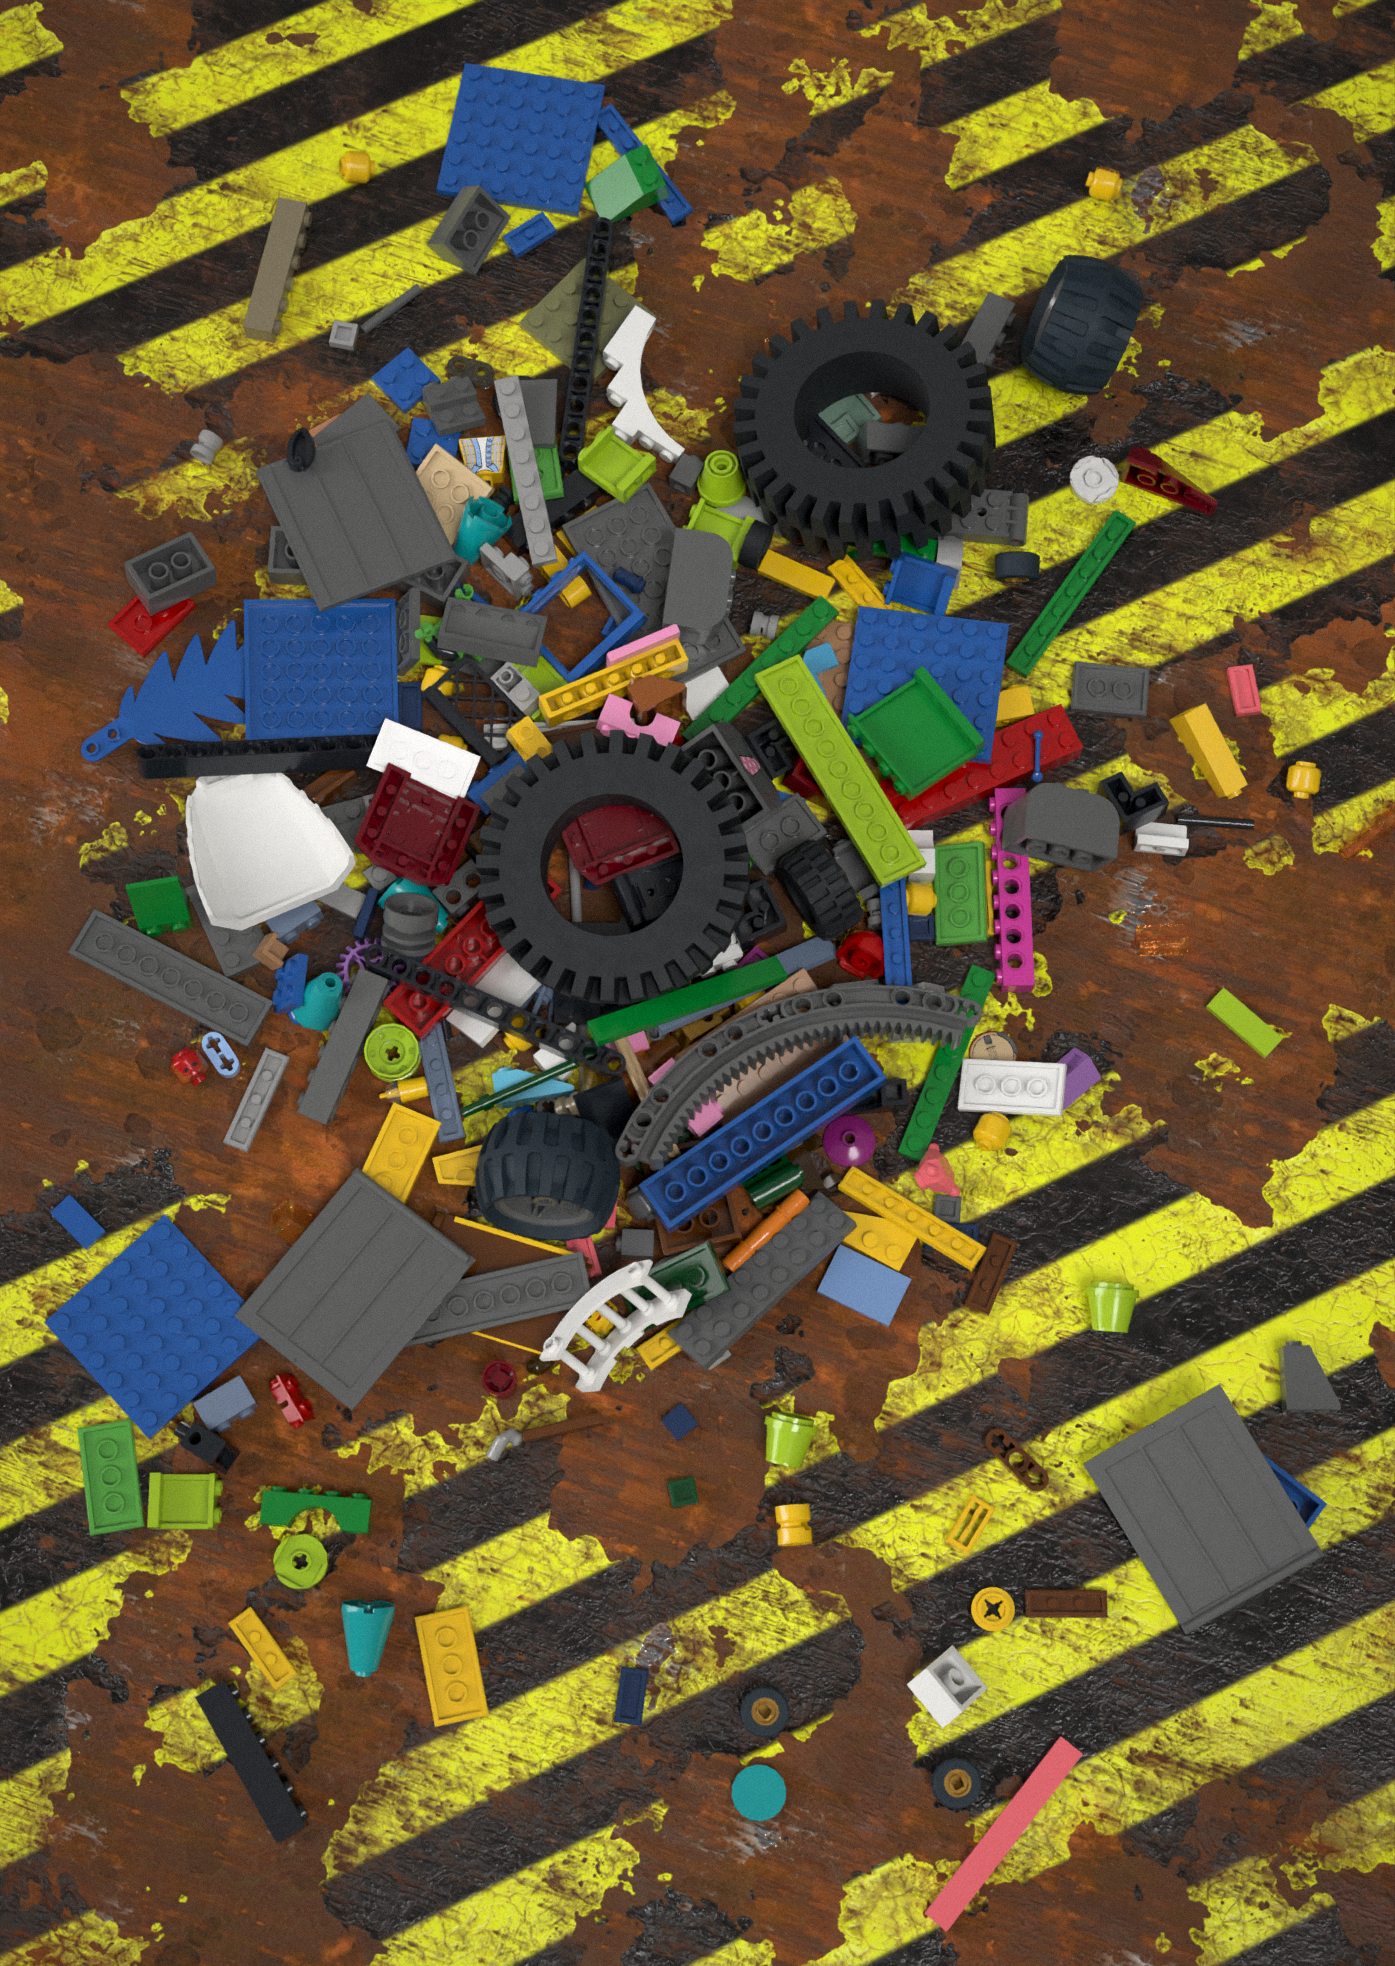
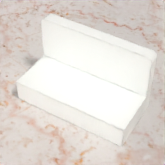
(1161, 839)

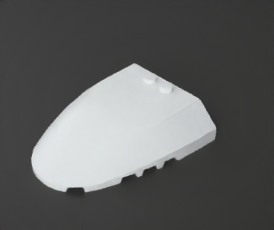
(260, 848)

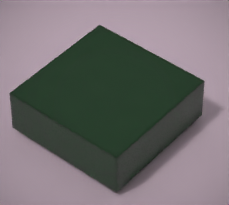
(683, 1492)

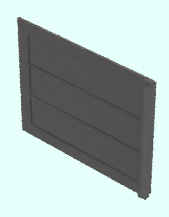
(356, 516)
(355, 1288)
(1203, 1509)

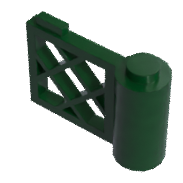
(773, 1183)

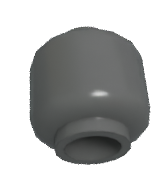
(638, 1205)

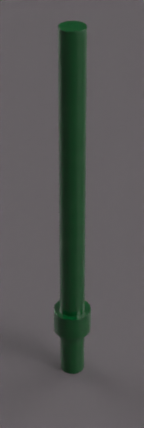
(488, 1101)

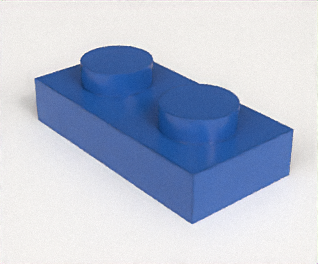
(529, 235)

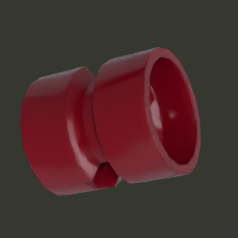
(499, 1380)

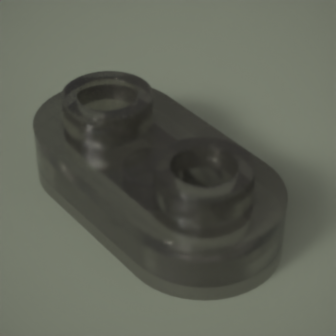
(472, 368)

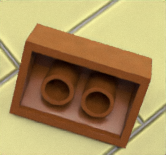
(654, 696)

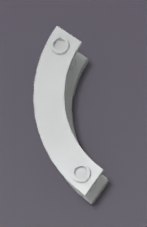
(628, 1330)

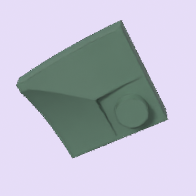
(849, 416)

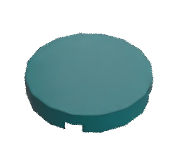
(758, 1792)

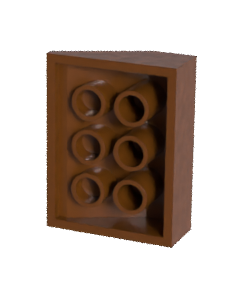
(714, 1224)

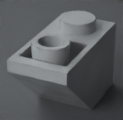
(517, 688)

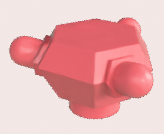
(936, 1172)

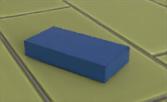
(78, 1222)

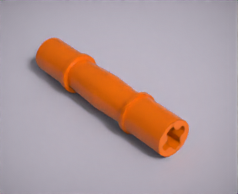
(767, 1229)

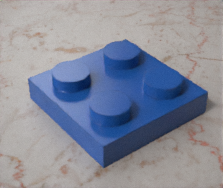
(404, 379)
(424, 437)
(290, 984)

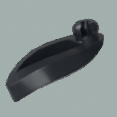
(300, 450)

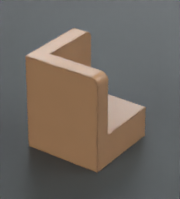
(271, 951)

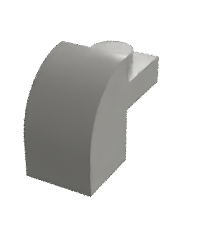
(950, 553)

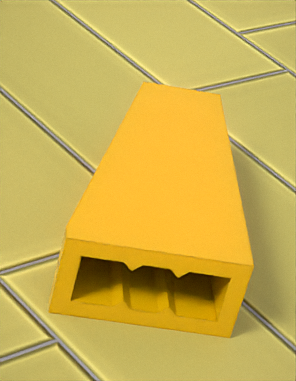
(1209, 750)

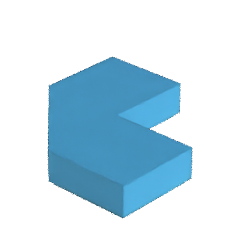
(820, 660)

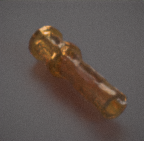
(1382, 825)

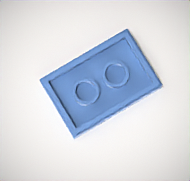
(864, 1285)

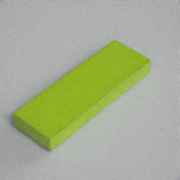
(1244, 1023)

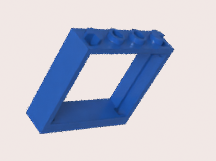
(615, 640)

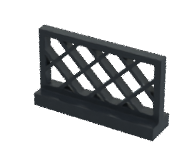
(458, 722)

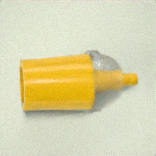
(406, 1090)

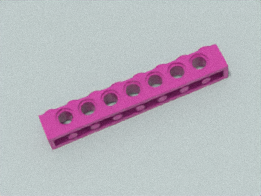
(1023, 977)

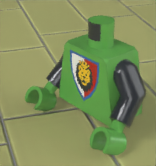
(431, 633)

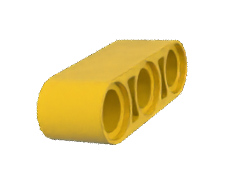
(576, 591)

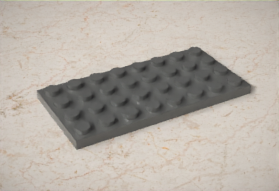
(641, 542)

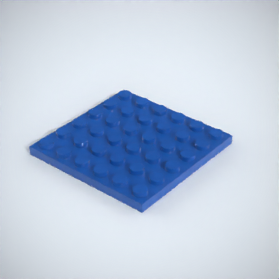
(522, 138)
(957, 652)
(319, 669)
(155, 1327)

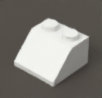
(947, 1686)

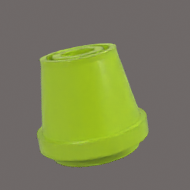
(721, 480)
(1111, 1305)
(788, 1438)

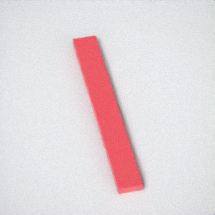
(1003, 1833)

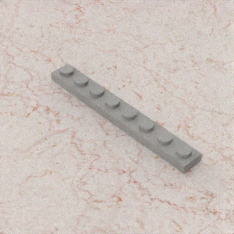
(526, 471)

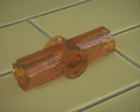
(654, 1059)

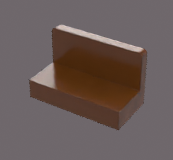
(331, 786)

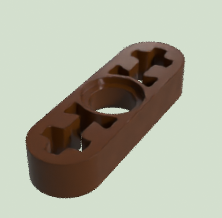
(1025, 1481)

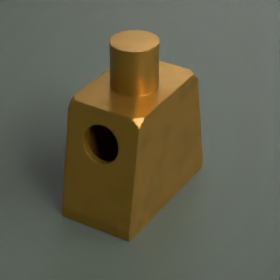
(693, 1031)

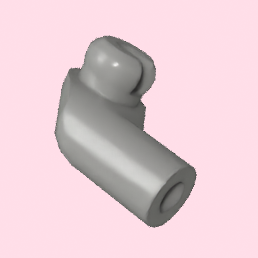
(502, 1440)

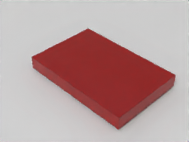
(145, 631)

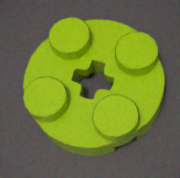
(286, 1566)

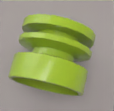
(387, 1039)

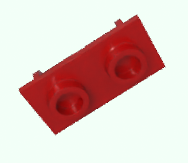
(287, 1389)

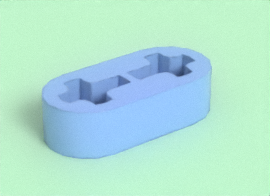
(225, 1051)

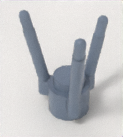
(542, 997)

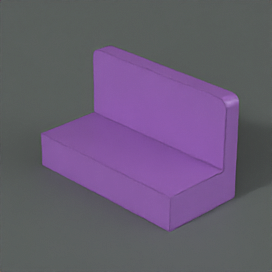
(1080, 1075)

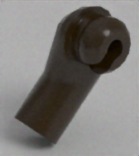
(539, 1367)

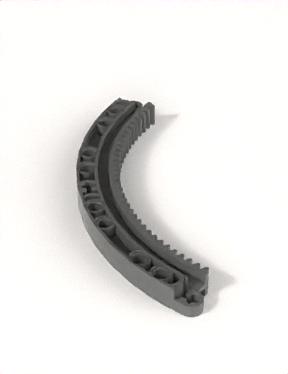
(764, 1033)

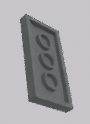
(230, 946)

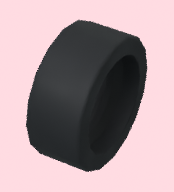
(756, 544)

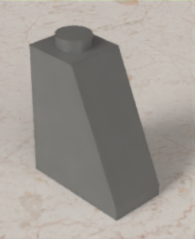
(1303, 1381)

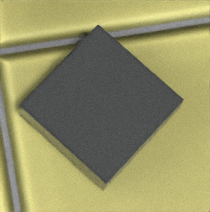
(947, 1208)

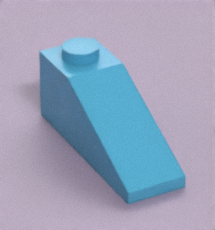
(507, 1077)

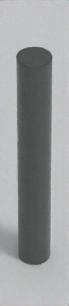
(390, 309)

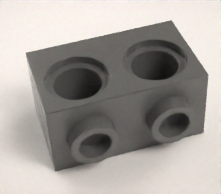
(459, 887)

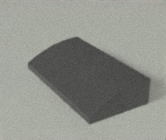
(492, 632)

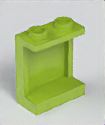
(615, 465)
(725, 525)
(543, 678)
(184, 1501)

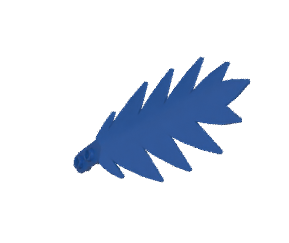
(168, 705)

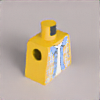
(485, 457)

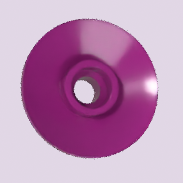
(842, 1152)

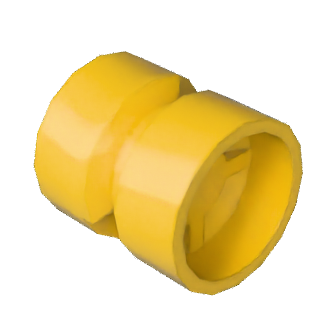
(793, 1525)

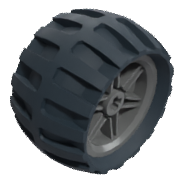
(1081, 325)
(547, 1176)

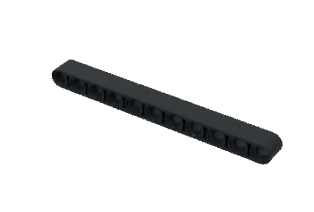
(586, 332)
(255, 756)
(485, 1003)

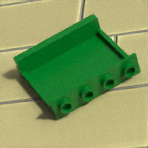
(916, 735)

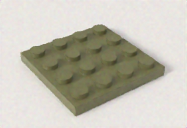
(556, 317)

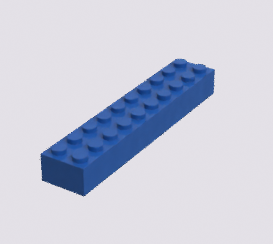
(762, 1134)

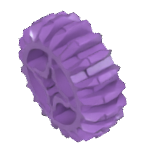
(356, 955)

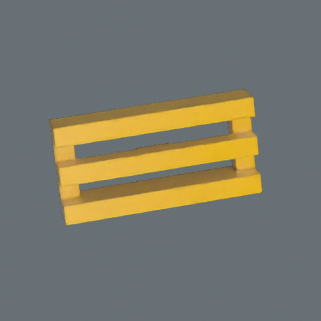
(958, 1544)

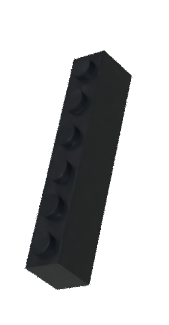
(579, 495)
(252, 1761)

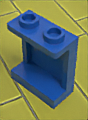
(920, 584)

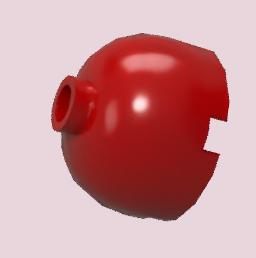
(862, 954)

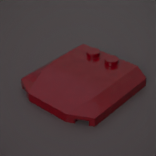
(415, 829)
(617, 842)

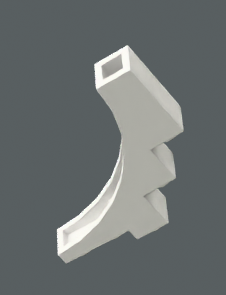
(626, 390)

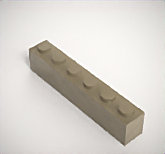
(277, 270)

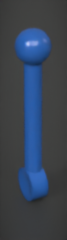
(1037, 776)

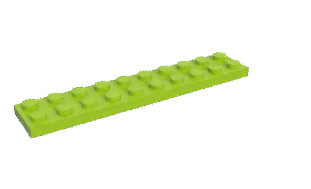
(840, 771)

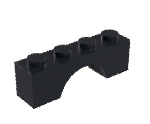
(888, 1098)

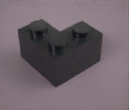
(766, 747)
(1136, 807)
(764, 917)

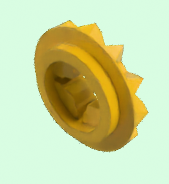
(1006, 1609)

